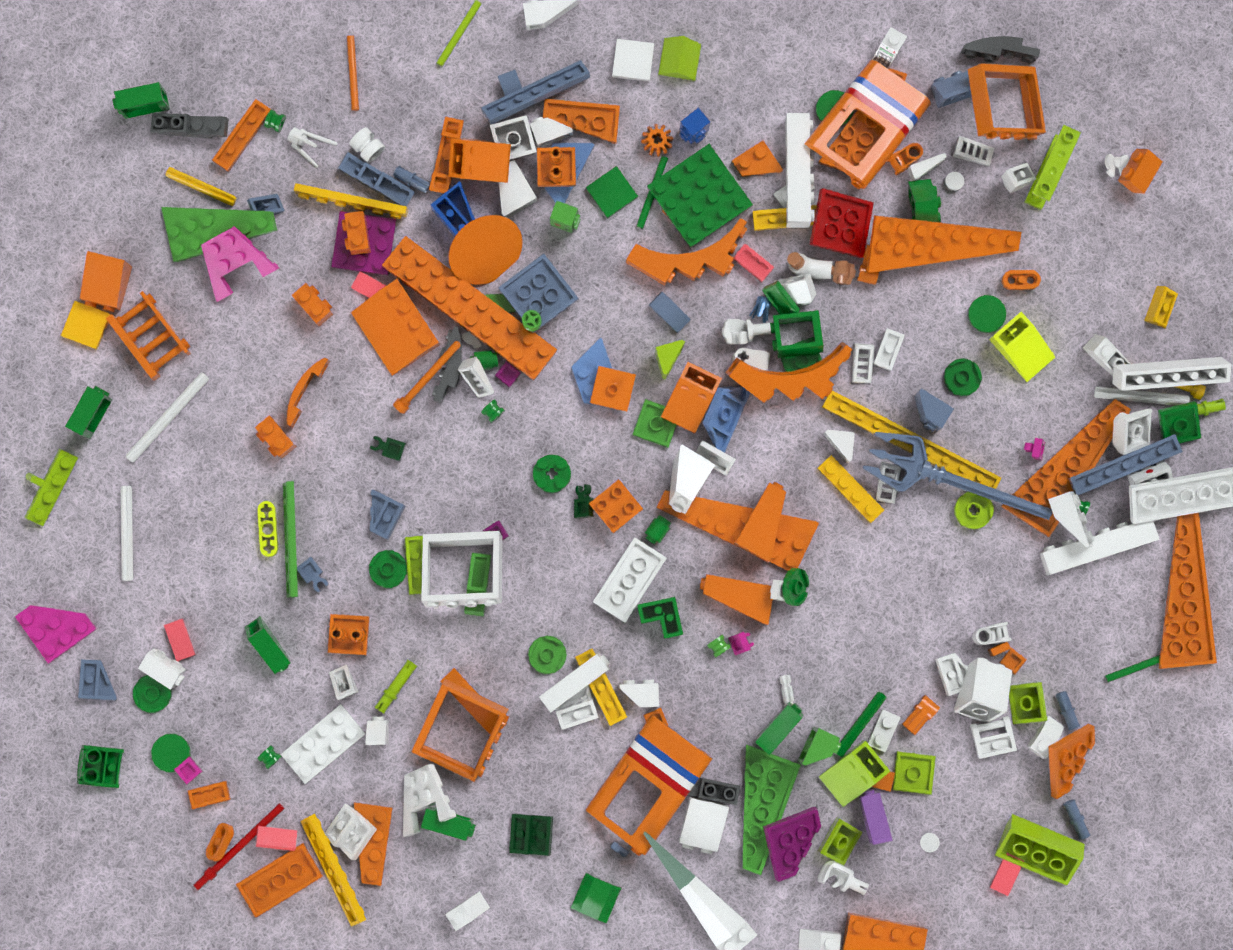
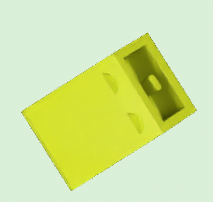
(1023, 346)

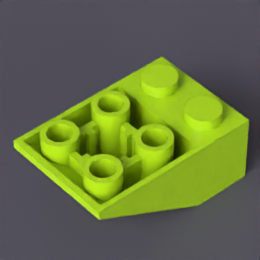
(854, 773)

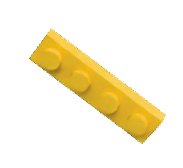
(772, 218)
(850, 489)
(604, 693)

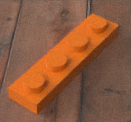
(241, 135)

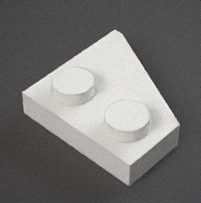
(951, 672)

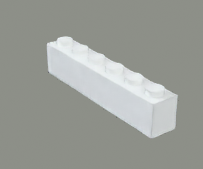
(798, 171)
(1171, 373)
(1105, 544)

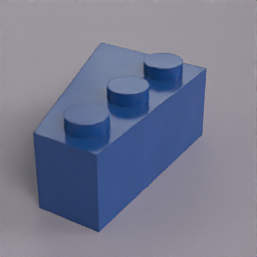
(453, 209)

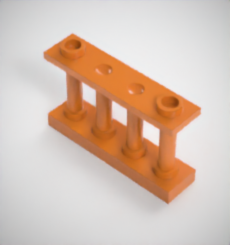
(131, 337)

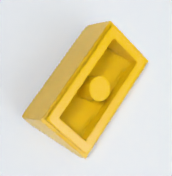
(1161, 306)

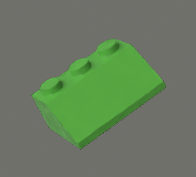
(819, 746)

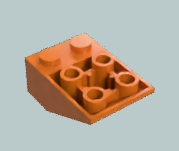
(479, 160)
(691, 397)

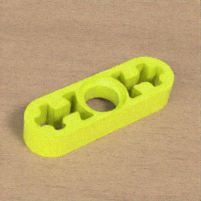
(261, 524)

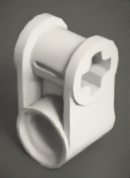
(755, 358)
(994, 634)

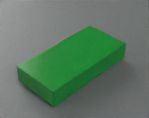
(780, 298)

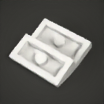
(577, 709)
(350, 832)

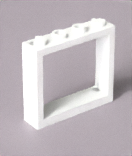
(462, 539)

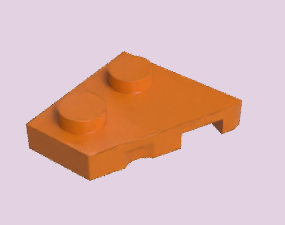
(757, 161)

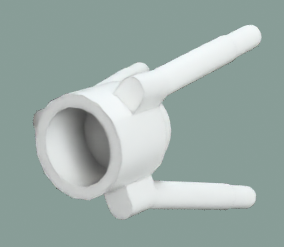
(299, 138)

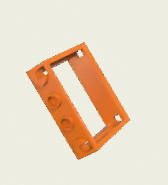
(1030, 96)
(446, 761)

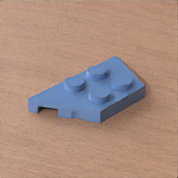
(582, 153)
(586, 368)
(725, 414)

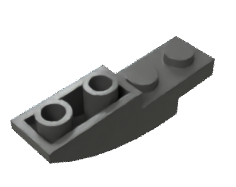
(992, 48)
(189, 126)
(449, 375)
(715, 791)

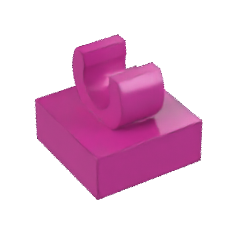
(1036, 449)
(740, 643)
(188, 770)

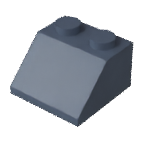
(951, 89)
(932, 411)

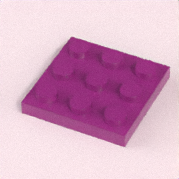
(381, 238)

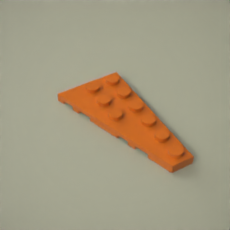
(857, 136)

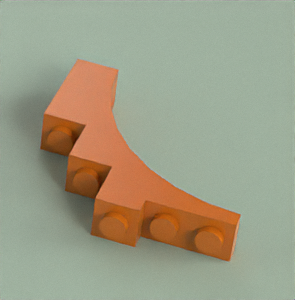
(715, 257)
(791, 383)

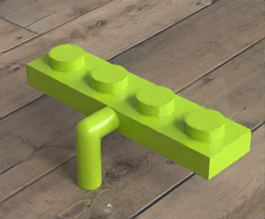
(50, 486)

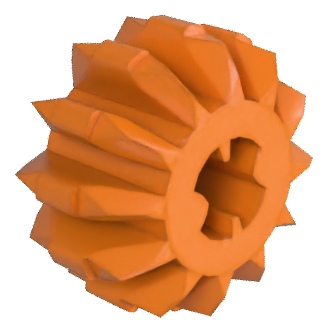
(649, 141)

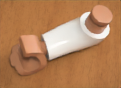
(842, 270)

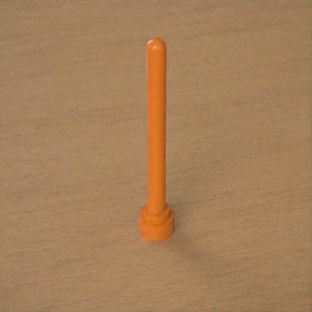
(402, 404)

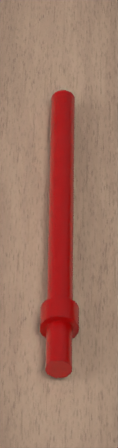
(211, 872)

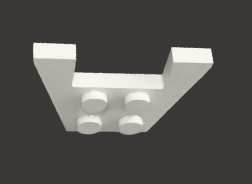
(423, 790)

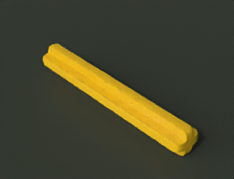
(201, 186)

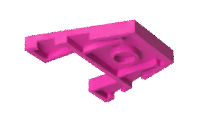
(229, 252)

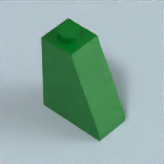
(267, 645)
(779, 727)

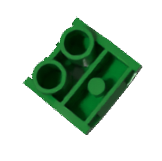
(104, 768)
(595, 898)

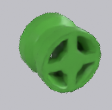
(529, 317)
(718, 646)

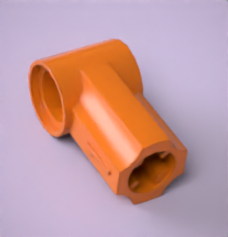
(864, 276)
(920, 715)

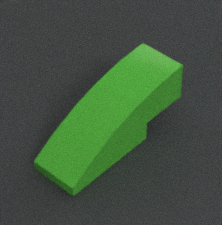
(478, 580)

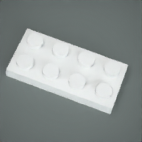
(629, 580)
(323, 744)

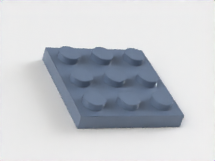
(539, 289)

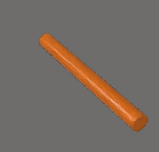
(352, 73)

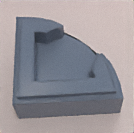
(619, 848)

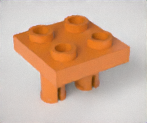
(556, 167)
(616, 506)
(348, 634)

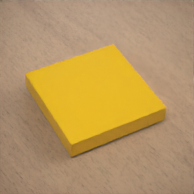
(85, 325)

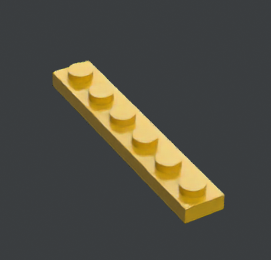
(343, 199)
(333, 870)

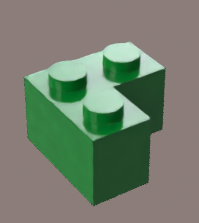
(924, 200)
(665, 611)

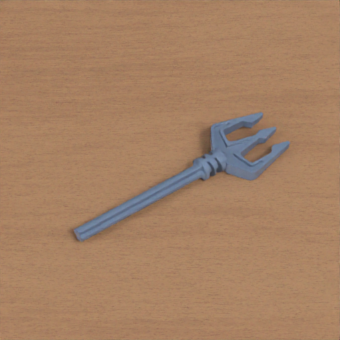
(919, 468)

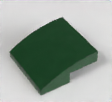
(533, 842)

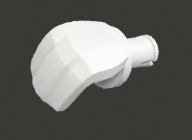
(742, 332)
(844, 877)

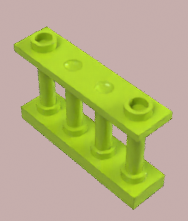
(1052, 167)

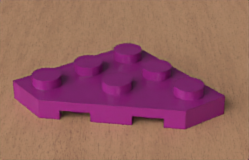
(789, 840)

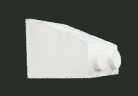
(687, 478)
(984, 691)
(703, 825)

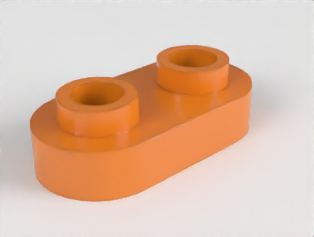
(1020, 279)
(219, 842)

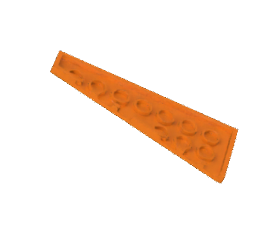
(913, 242)
(1072, 459)
(728, 520)
(1187, 620)

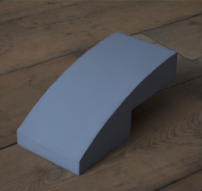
(509, 82)
(669, 312)

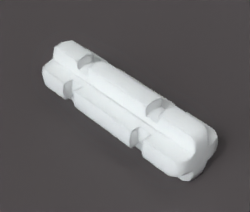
(786, 689)

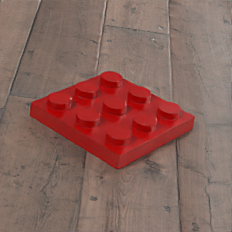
(841, 223)

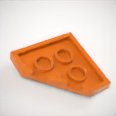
(1067, 759)

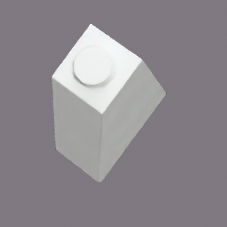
(516, 193)

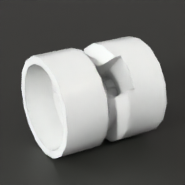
(367, 145)

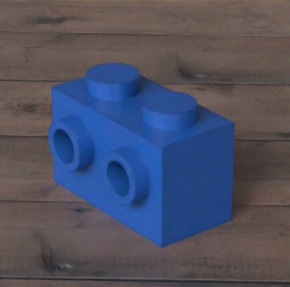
(694, 127)

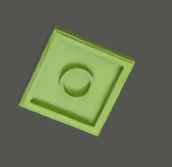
(914, 773)

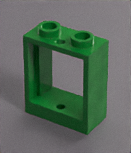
(141, 100)
(797, 349)
(89, 411)
(457, 827)

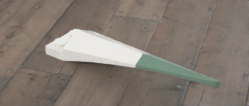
(719, 920)

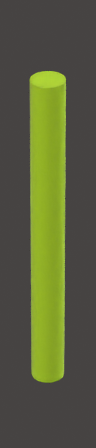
(459, 32)

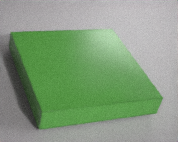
(652, 426)

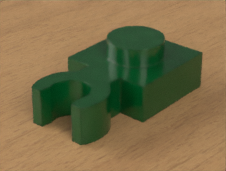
(391, 448)
(581, 505)

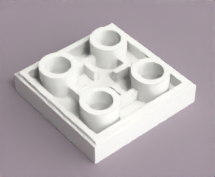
(633, 60)

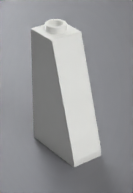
(575, 682)

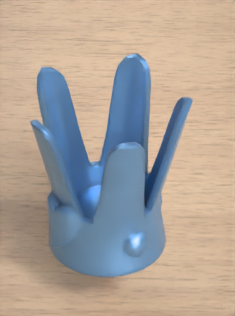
(762, 305)

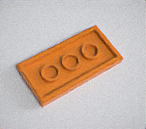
(279, 880)

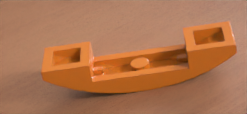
(440, 181)
(317, 369)
(483, 716)

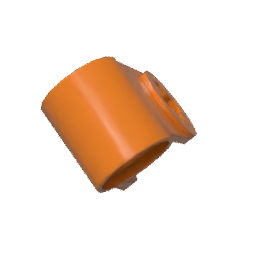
(902, 159)

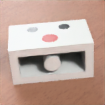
(1154, 472)

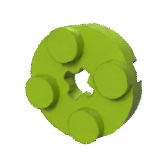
(966, 518)

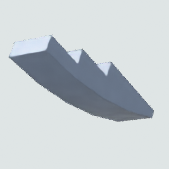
(376, 180)

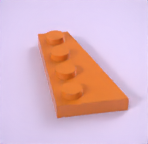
(585, 117)
(374, 854)

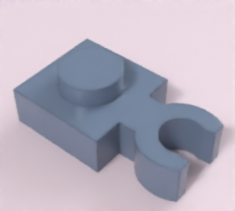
(310, 572)

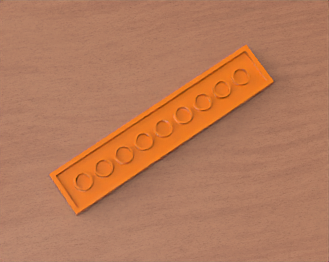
(469, 308)

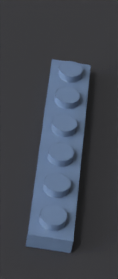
(535, 92)
(1125, 465)

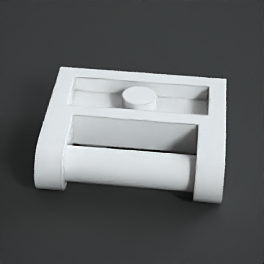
(993, 744)

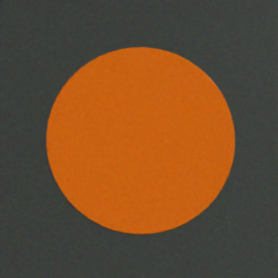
(485, 249)

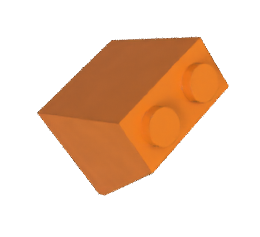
(104, 281)

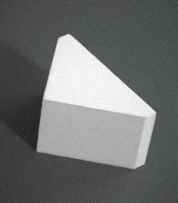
(842, 442)
(343, 682)

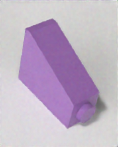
(875, 817)

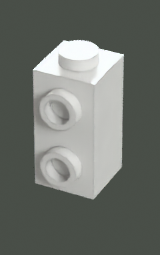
(162, 668)

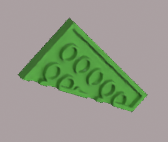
(193, 226)
(766, 794)

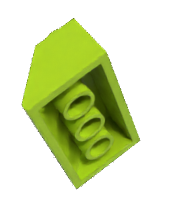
(1041, 849)

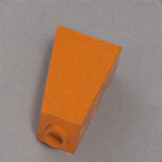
(762, 526)
(742, 596)

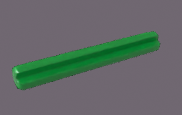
(861, 723)

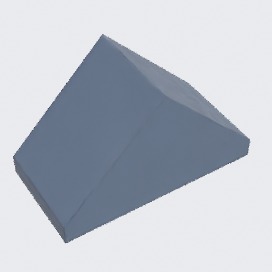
(266, 203)

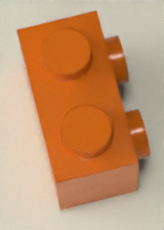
(1140, 170)
(357, 233)
(312, 304)
(274, 435)

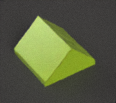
(680, 58)
(667, 356)
(1027, 703)
(840, 841)

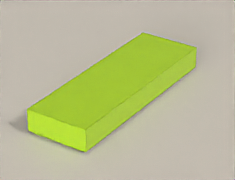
(414, 553)

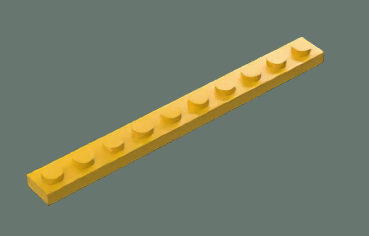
(936, 454)

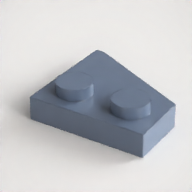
(384, 514)
(94, 681)

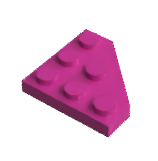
(54, 629)

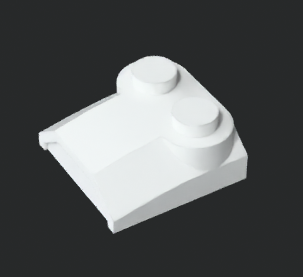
(1131, 431)

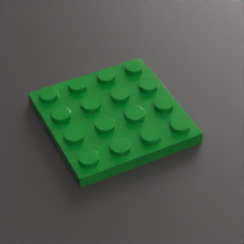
(699, 195)

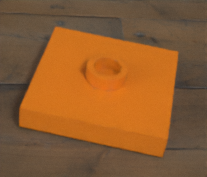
(612, 388)

